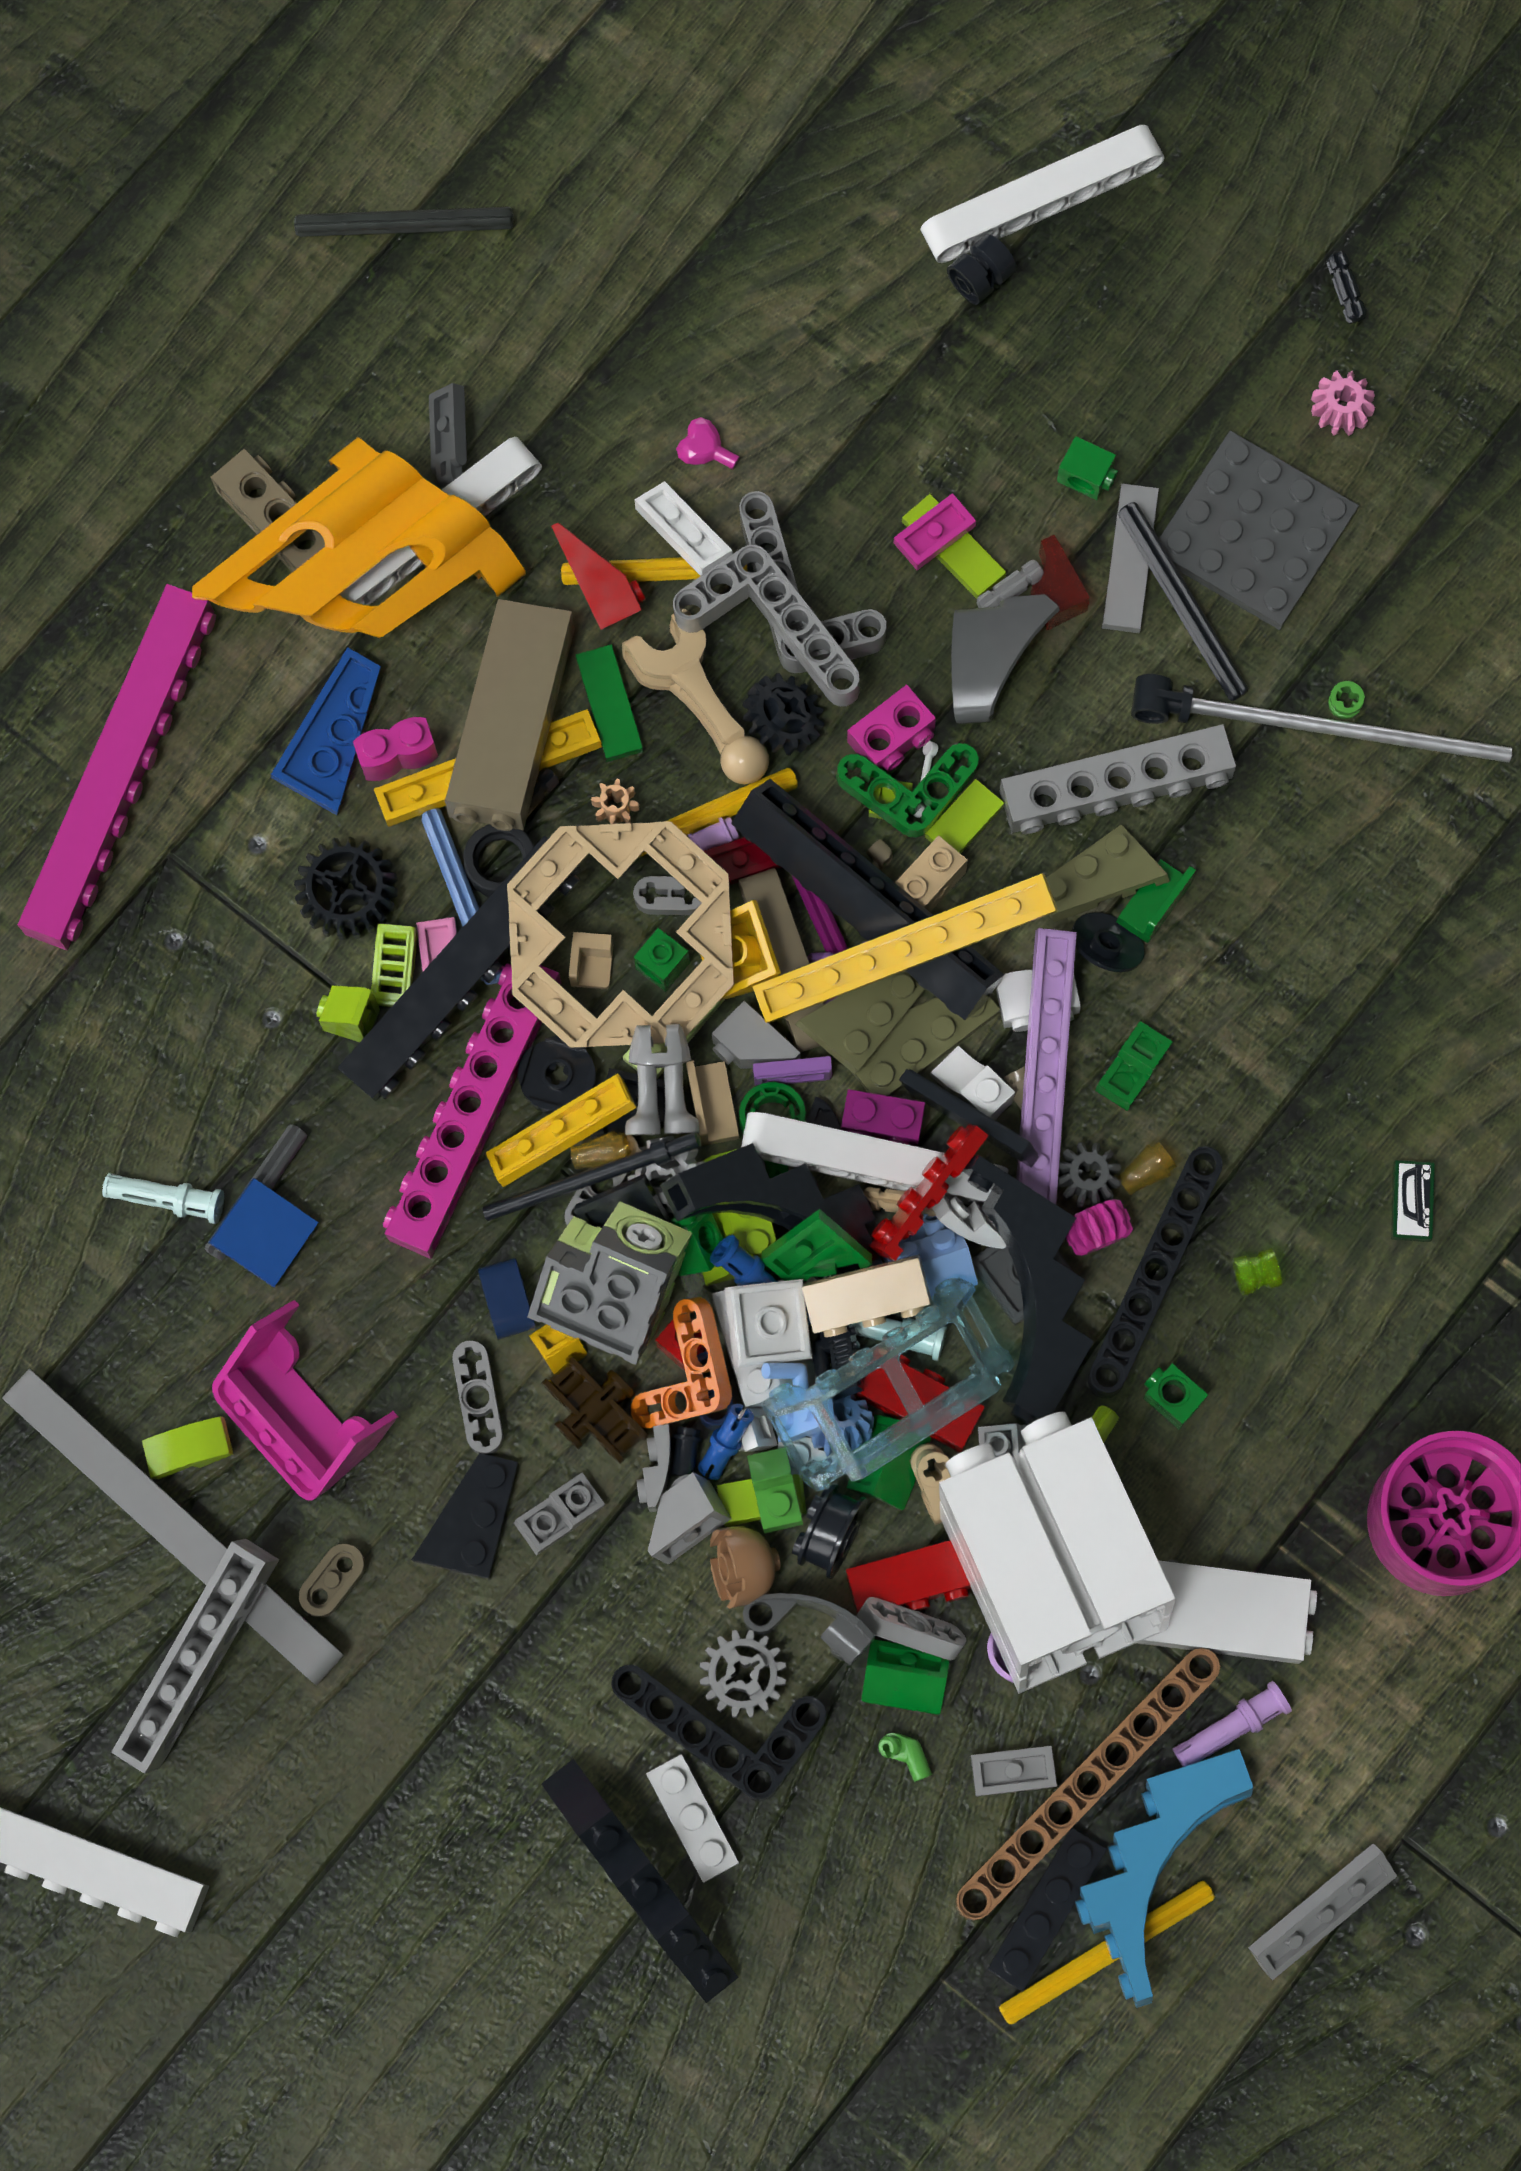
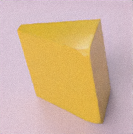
(556, 1347)

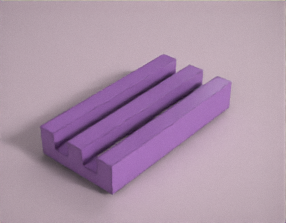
(793, 1071)

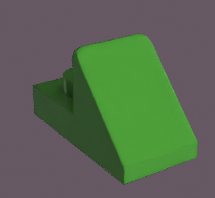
(774, 1490)

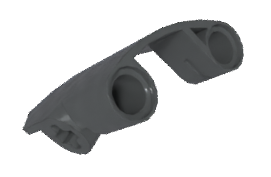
(988, 647)
(845, 1636)

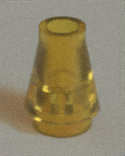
(600, 1150)
(1147, 1168)

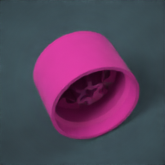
(1499, 1480)

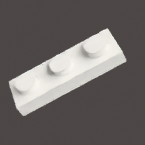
(682, 528)
(692, 1818)

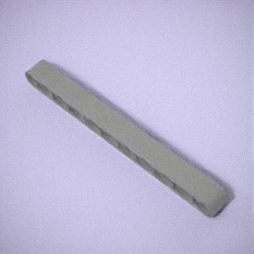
(164, 1519)

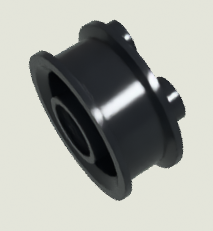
(831, 1530)

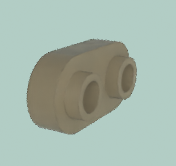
(330, 1579)

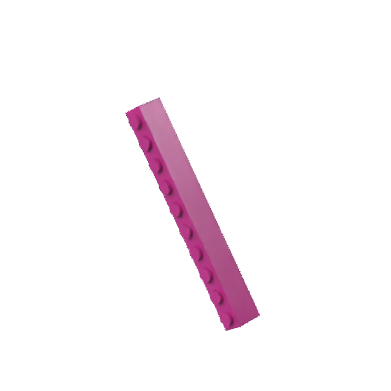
(117, 768)

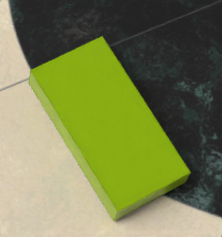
(966, 817)

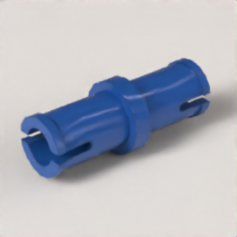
(725, 1441)

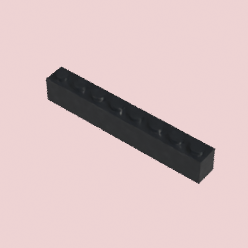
(858, 891)
(440, 991)

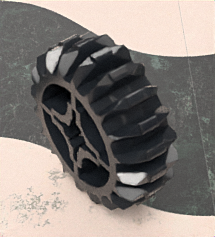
(332, 881)

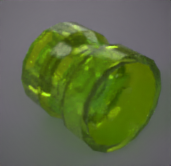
(1257, 1272)

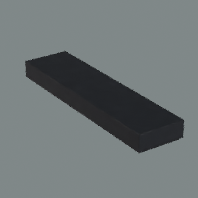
(965, 1114)

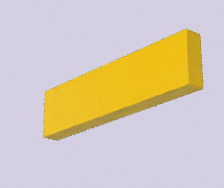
(560, 1130)

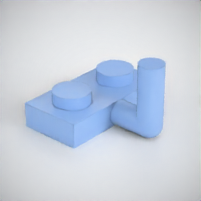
(802, 1422)

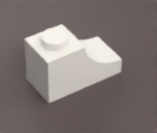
(973, 1083)

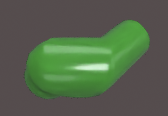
(907, 1751)

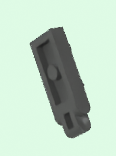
(447, 433)

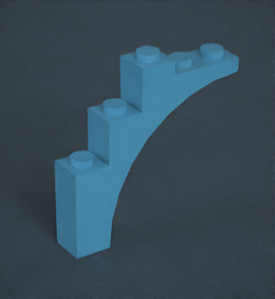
(1120, 1903)

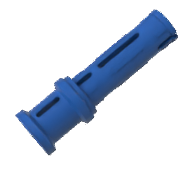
(740, 1264)

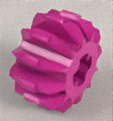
(1099, 1227)

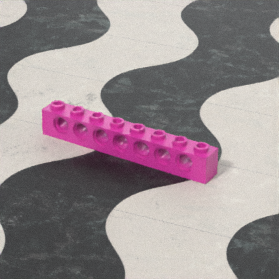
(425, 1233)

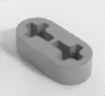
(663, 905)

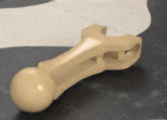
(681, 672)

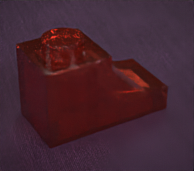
(1060, 583)

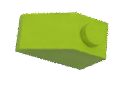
(348, 1012)

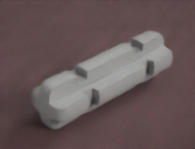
(1012, 585)

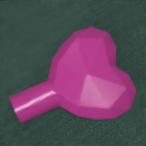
(704, 445)

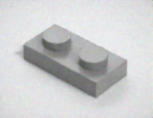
(1013, 1771)

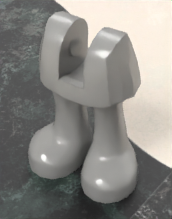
(647, 1119)

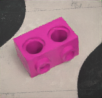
(884, 724)

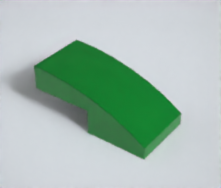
(1133, 1066)

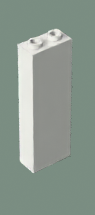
(1238, 1613)

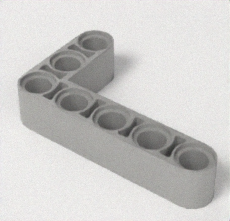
(778, 614)
(845, 627)

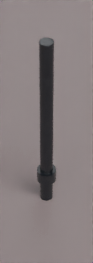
(659, 1153)

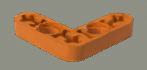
(696, 1386)

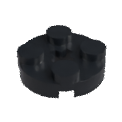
(546, 1057)

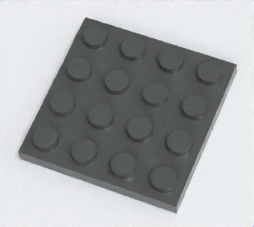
(1256, 529)

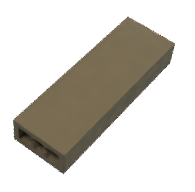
(510, 715)

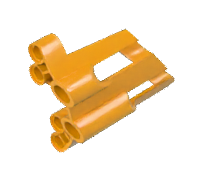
(364, 516)

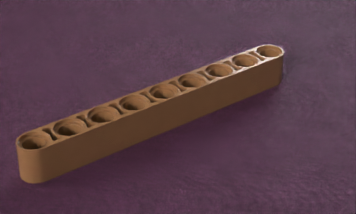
(1104, 1772)

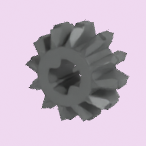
(1088, 1161)

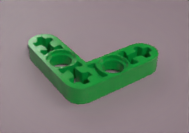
(905, 800)

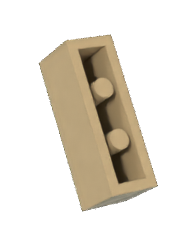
(867, 1296)

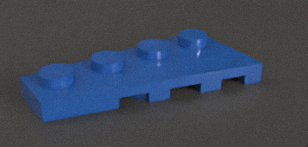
(323, 746)

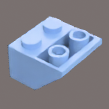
(941, 1252)

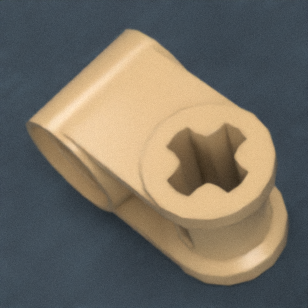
(928, 1480)

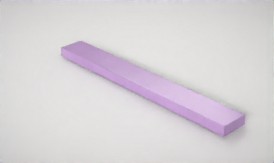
(1047, 1057)

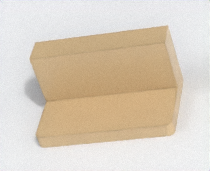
(712, 1102)

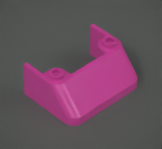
(285, 1414)

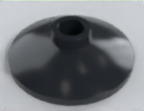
(1107, 943)

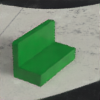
(1154, 903)
(893, 1480)
(904, 1678)

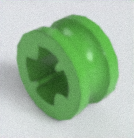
(1354, 692)

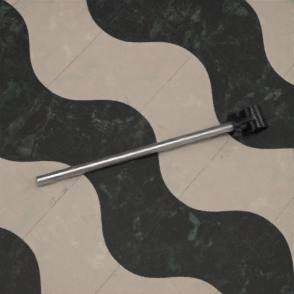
(1156, 699)

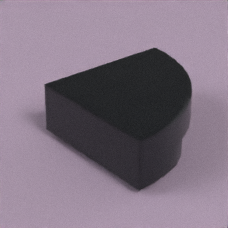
(822, 1115)

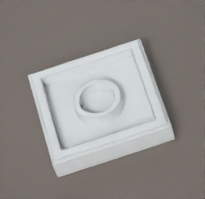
(768, 1323)

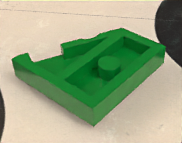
(814, 1249)

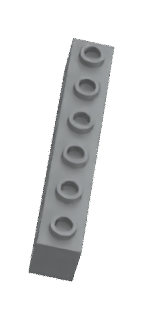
(1207, 746)
(195, 1655)

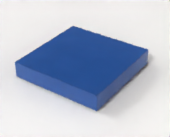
(263, 1232)

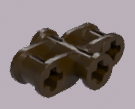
(594, 1409)

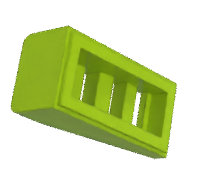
(398, 933)

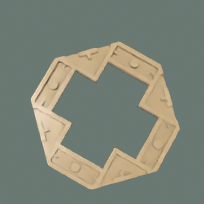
(617, 849)

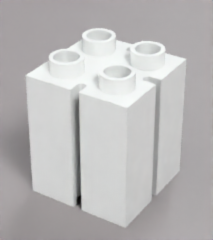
(1053, 1550)

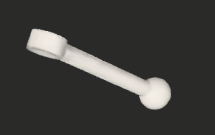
(929, 751)

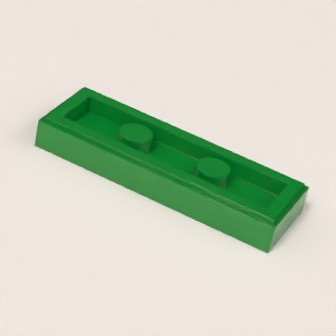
(609, 703)

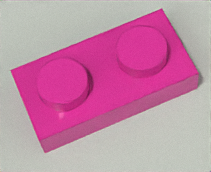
(934, 531)

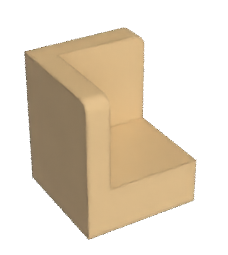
(591, 960)

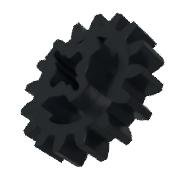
(783, 714)

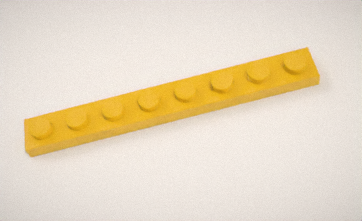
(905, 948)

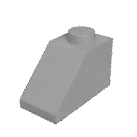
(750, 1040)
(685, 1517)

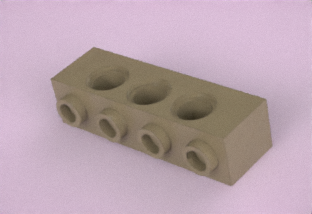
(246, 474)

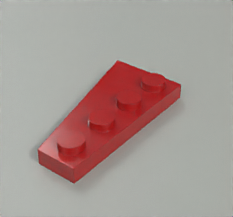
(908, 1218)

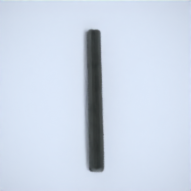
(403, 221)

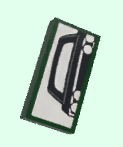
(1412, 1201)

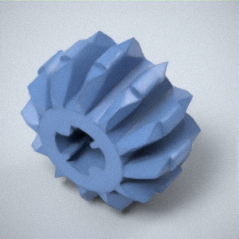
(853, 1421)

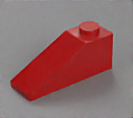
(603, 584)

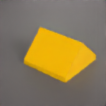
(751, 950)

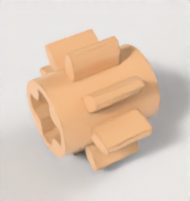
(618, 794)

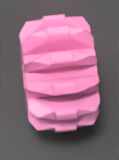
(1347, 390)

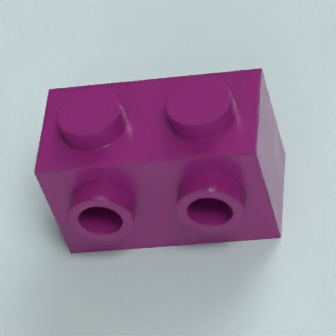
(883, 1117)

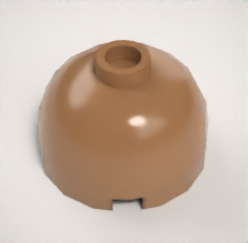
(743, 1565)

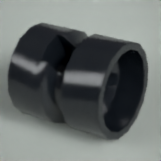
(985, 266)

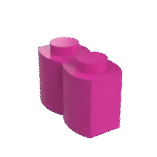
(387, 751)

